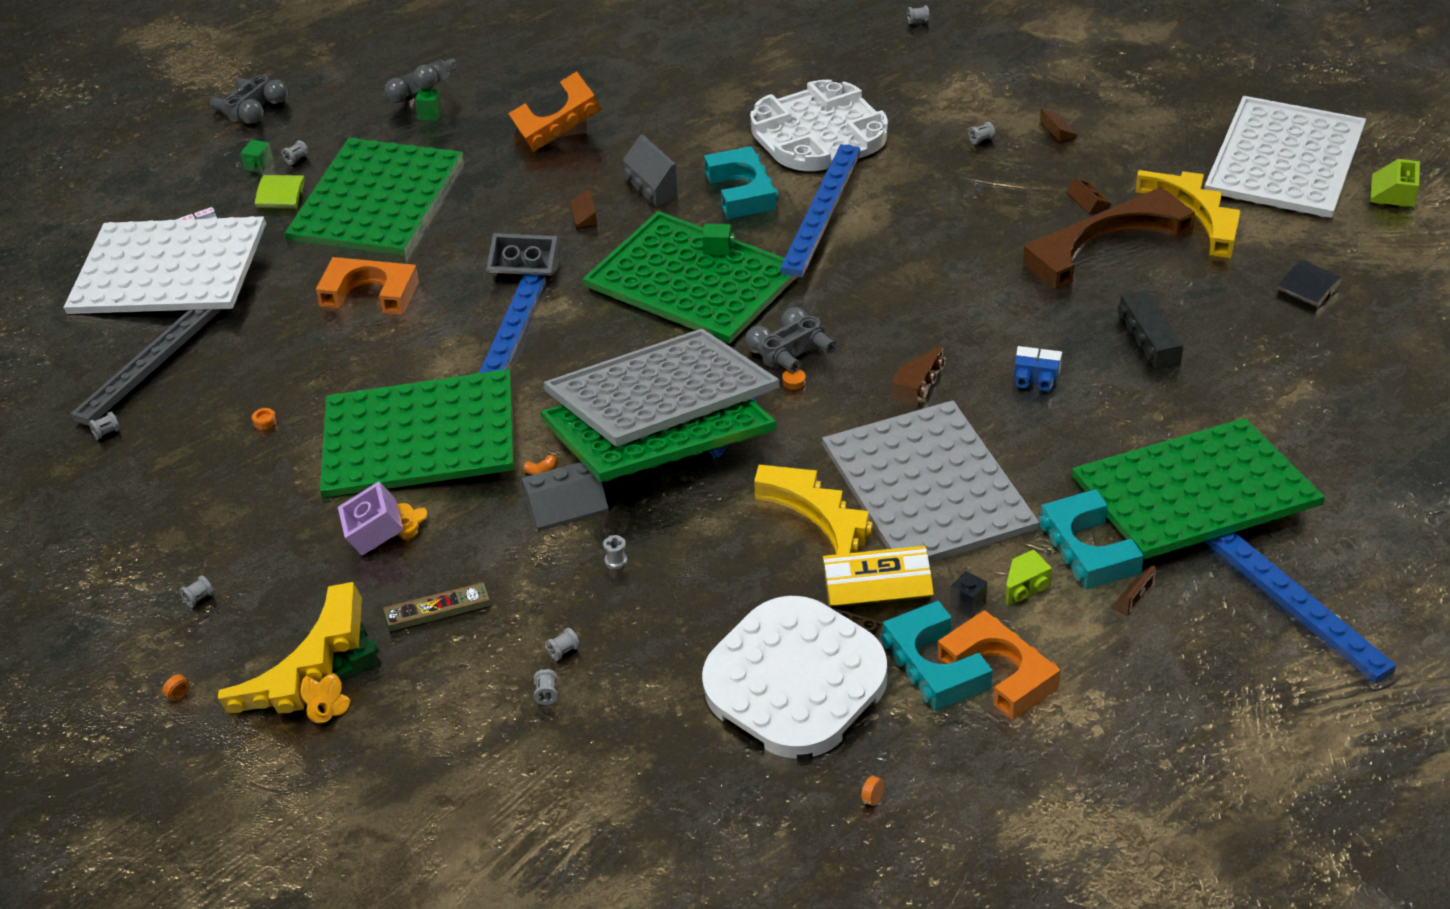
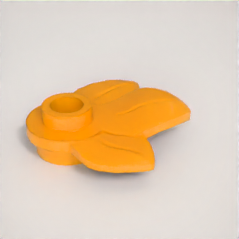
(410, 519)
(325, 694)

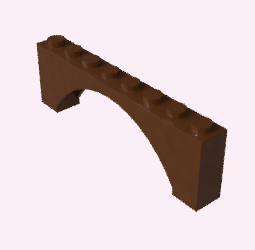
(1153, 211)

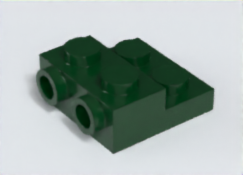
(354, 661)

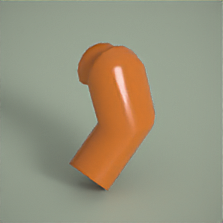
(546, 465)

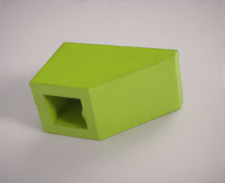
(1027, 576)

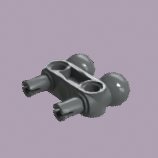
(423, 78)
(247, 101)
(795, 337)

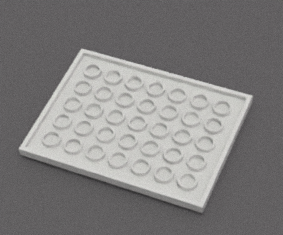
(1286, 156)
(166, 265)

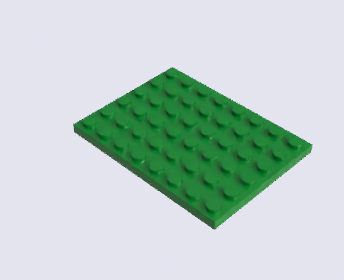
(375, 196)
(670, 276)
(418, 433)
(682, 440)
(1197, 487)

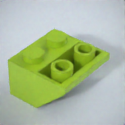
(1396, 183)

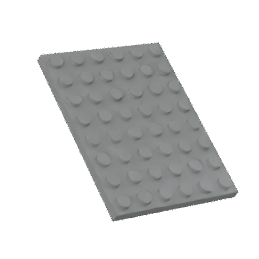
(660, 386)
(930, 482)

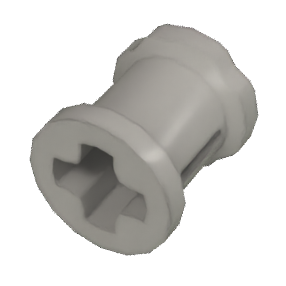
(918, 14)
(981, 133)
(295, 152)
(97, 429)
(614, 548)
(196, 591)
(562, 644)
(545, 687)

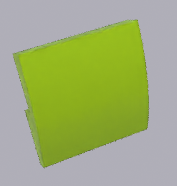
(279, 191)

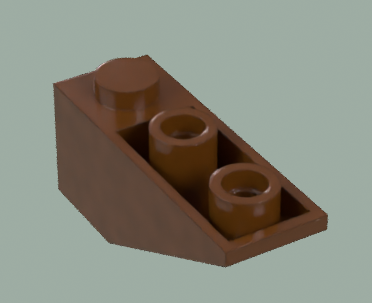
(915, 377)

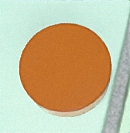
(794, 381)
(264, 418)
(175, 687)
(873, 790)

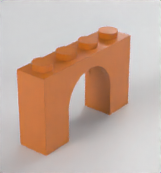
(542, 130)
(345, 274)
(989, 637)

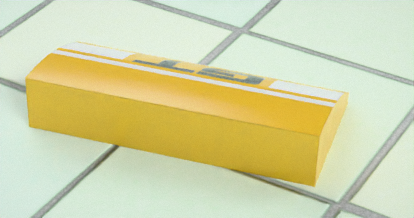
(877, 576)

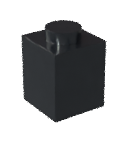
(968, 594)

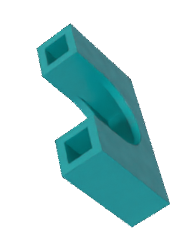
(744, 165)
(1089, 563)
(937, 683)

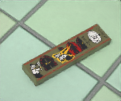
(436, 606)

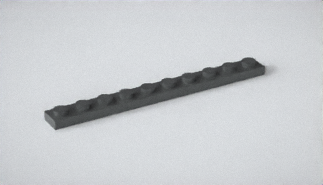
(142, 365)

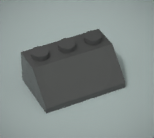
(650, 172)
(523, 254)
(563, 496)

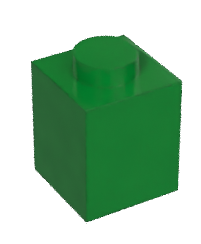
(428, 104)
(256, 156)
(717, 239)

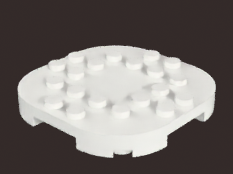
(811, 125)
(795, 675)

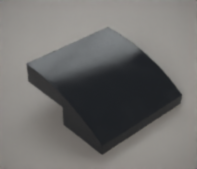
(1309, 283)

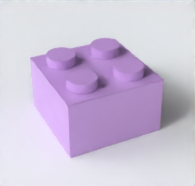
(370, 518)

